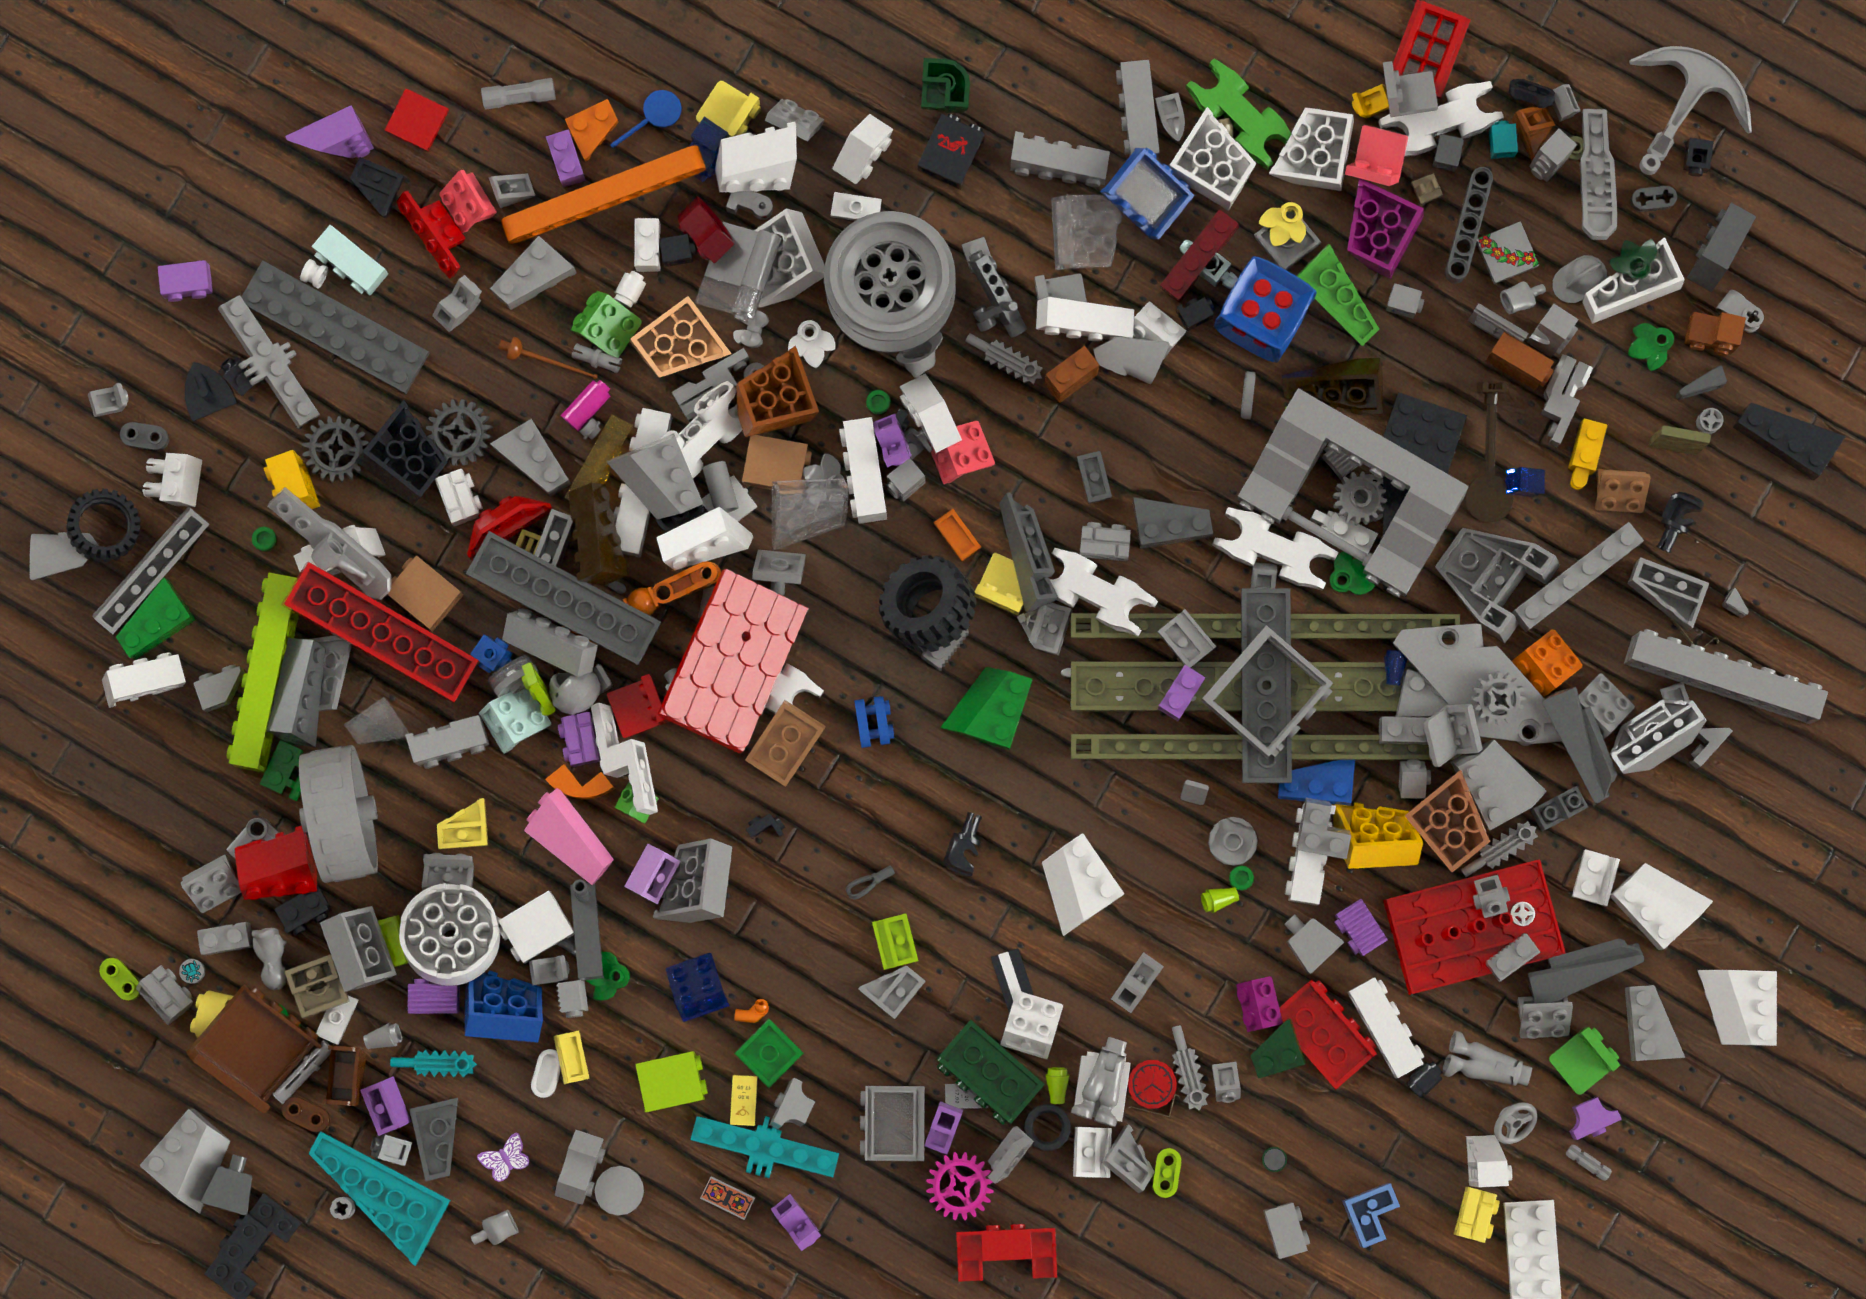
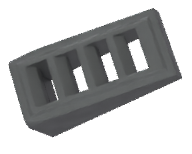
(1708, 382)

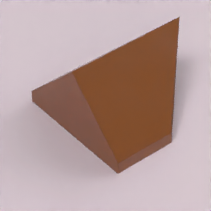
(1533, 127)

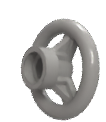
(1513, 1121)

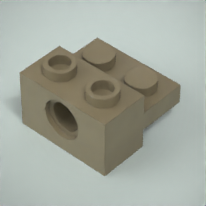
(312, 977)

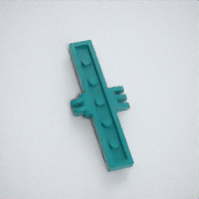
(764, 1147)

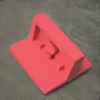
(466, 200)

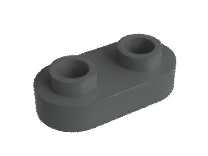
(144, 435)

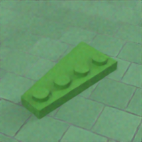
(1339, 295)

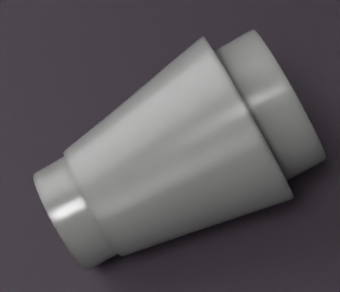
(384, 1036)

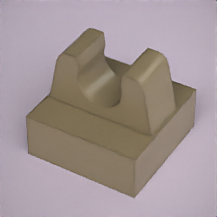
(1426, 189)

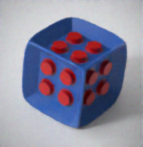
(1264, 309)

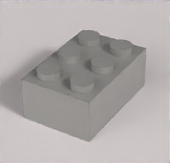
(358, 948)

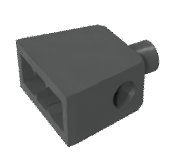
(230, 1187)

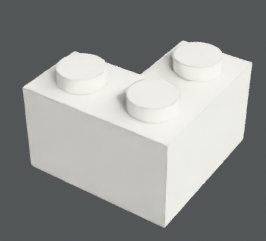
(862, 148)

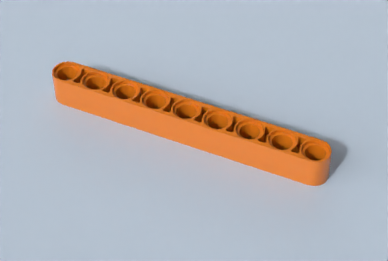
(603, 194)

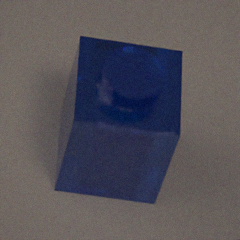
(1525, 481)

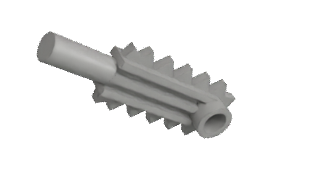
(1006, 358)
(1501, 849)
(1188, 1070)

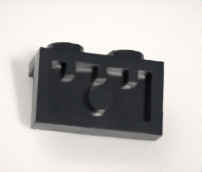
(303, 910)

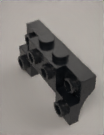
(246, 1242)

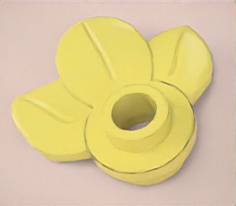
(1281, 226)

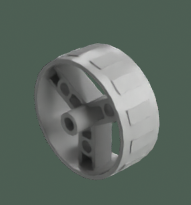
(338, 813)

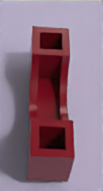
(1199, 255)

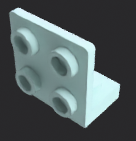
(513, 718)

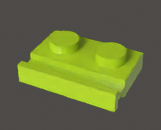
(895, 941)

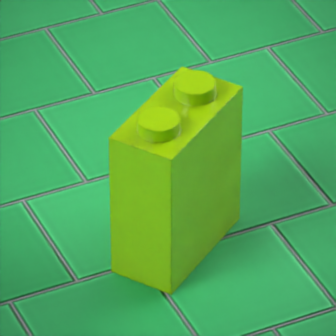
(671, 1081)

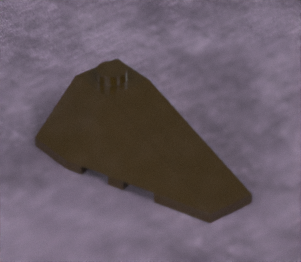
(1346, 385)

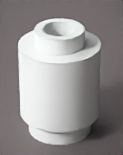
(629, 289)

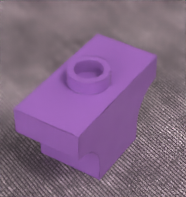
(1592, 1119)

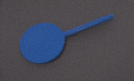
(660, 109)

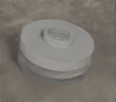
(509, 678)

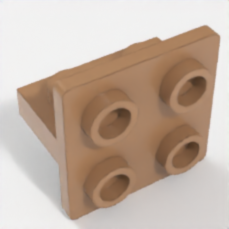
(1621, 490)

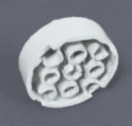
(454, 958)

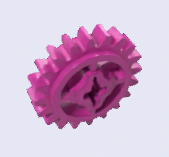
(940, 1196)

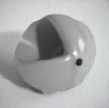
(574, 693)

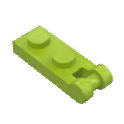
(537, 689)

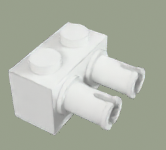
(179, 479)

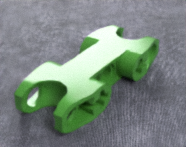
(1228, 101)

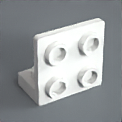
(1031, 1025)

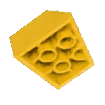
(1378, 836)

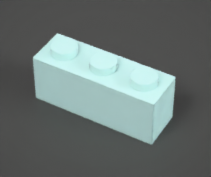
(349, 261)

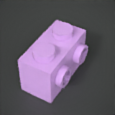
(652, 873)

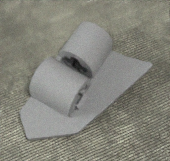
(1132, 357)
(54, 554)

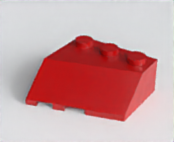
(276, 866)

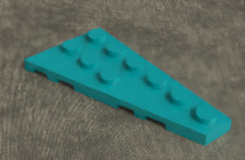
(391, 1200)

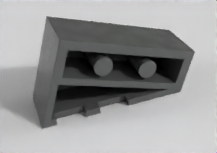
(1721, 246)
(1169, 523)

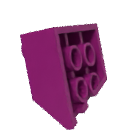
(1381, 228)

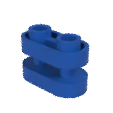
(884, 730)

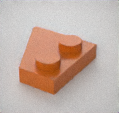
(591, 127)

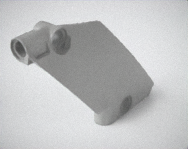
(1459, 666)

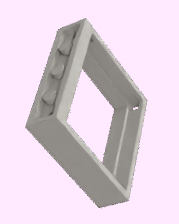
(1305, 712)

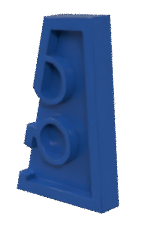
(1322, 782)

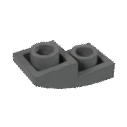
(1559, 808)

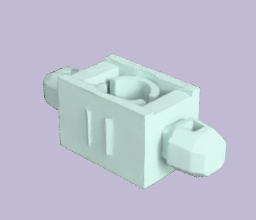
(1228, 279)

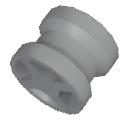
(1713, 418)

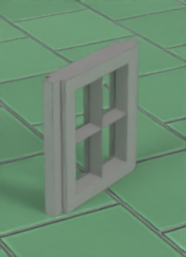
(1495, 324)

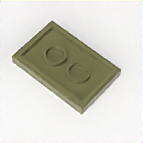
(1679, 440)

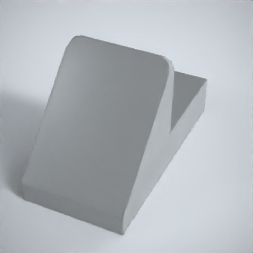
(1712, 739)

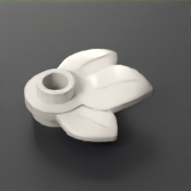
(812, 347)

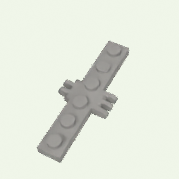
(268, 361)

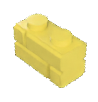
(1476, 1215)

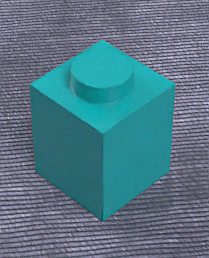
(1503, 140)

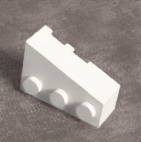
(930, 412)
(143, 678)

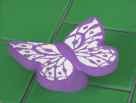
(505, 1159)

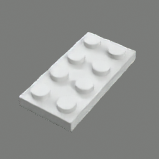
(1532, 1250)

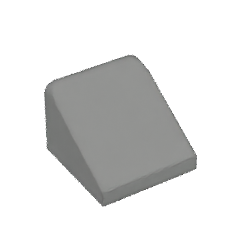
(1263, 575)
(1735, 604)
(605, 683)
(1194, 792)

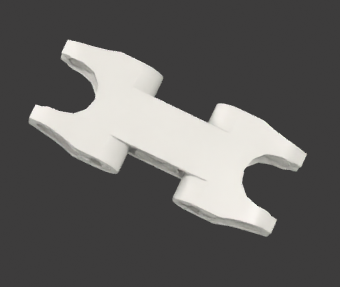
(1457, 114)
(711, 424)
(1291, 555)
(1112, 600)
(788, 685)

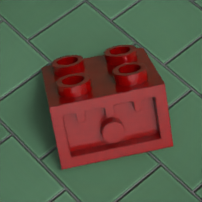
(636, 707)

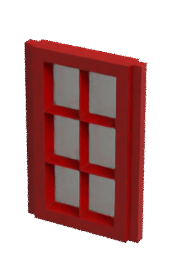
(1431, 43)

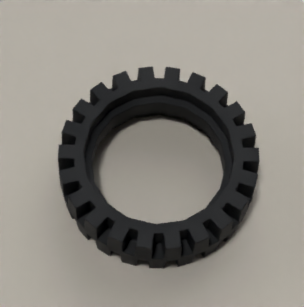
(107, 498)

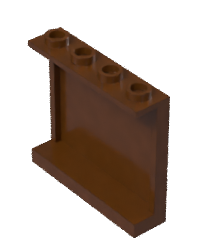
(252, 1046)

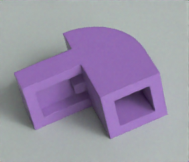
(892, 440)
(943, 1127)
(796, 1222)

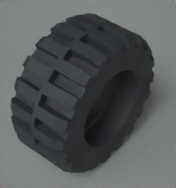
(941, 624)

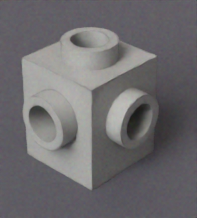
(1492, 901)

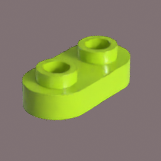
(120, 978)
(1166, 1172)

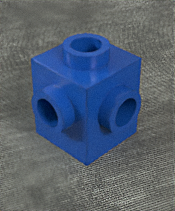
(491, 653)

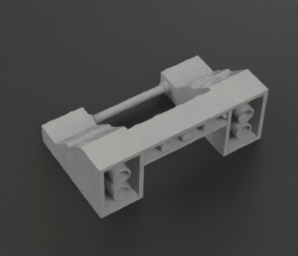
(1295, 449)

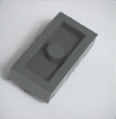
(1094, 477)

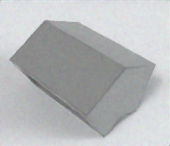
(1565, 102)

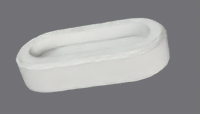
(546, 1074)

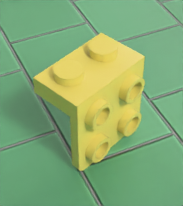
(729, 109)

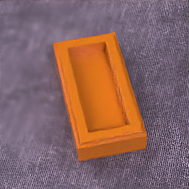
(957, 535)

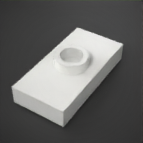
(853, 206)
(336, 1021)

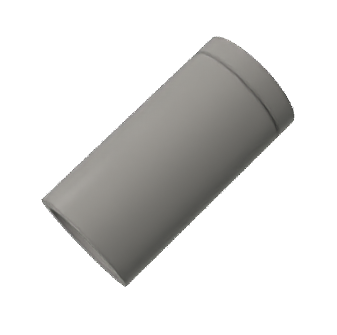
(720, 486)

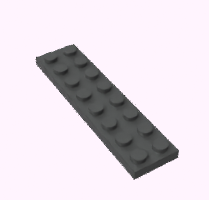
(334, 327)
(563, 598)

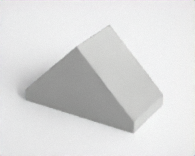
(511, 188)

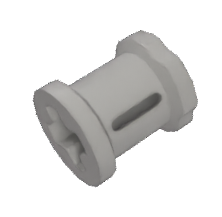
(349, 1211)

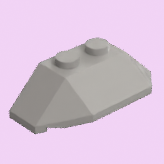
(1656, 735)

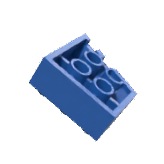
(503, 1008)

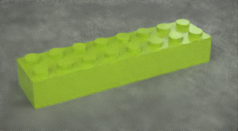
(275, 625)

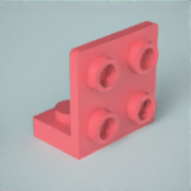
(1379, 156)
(964, 456)

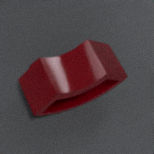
(706, 230)

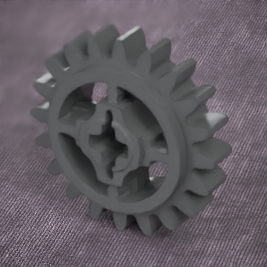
(460, 422)
(326, 449)

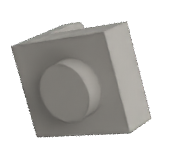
(108, 400)
(549, 970)

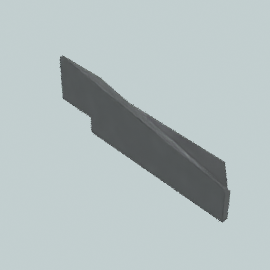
(1028, 554)
(1582, 740)
(1581, 969)

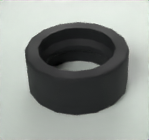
(1066, 1127)

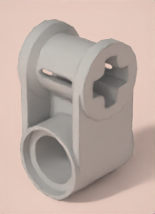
(1737, 304)

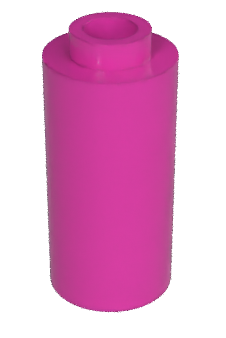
(586, 404)

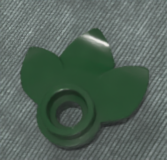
(1634, 257)

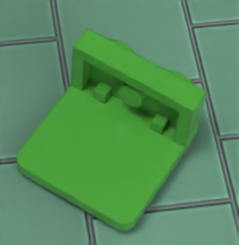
(606, 324)
(1584, 1060)

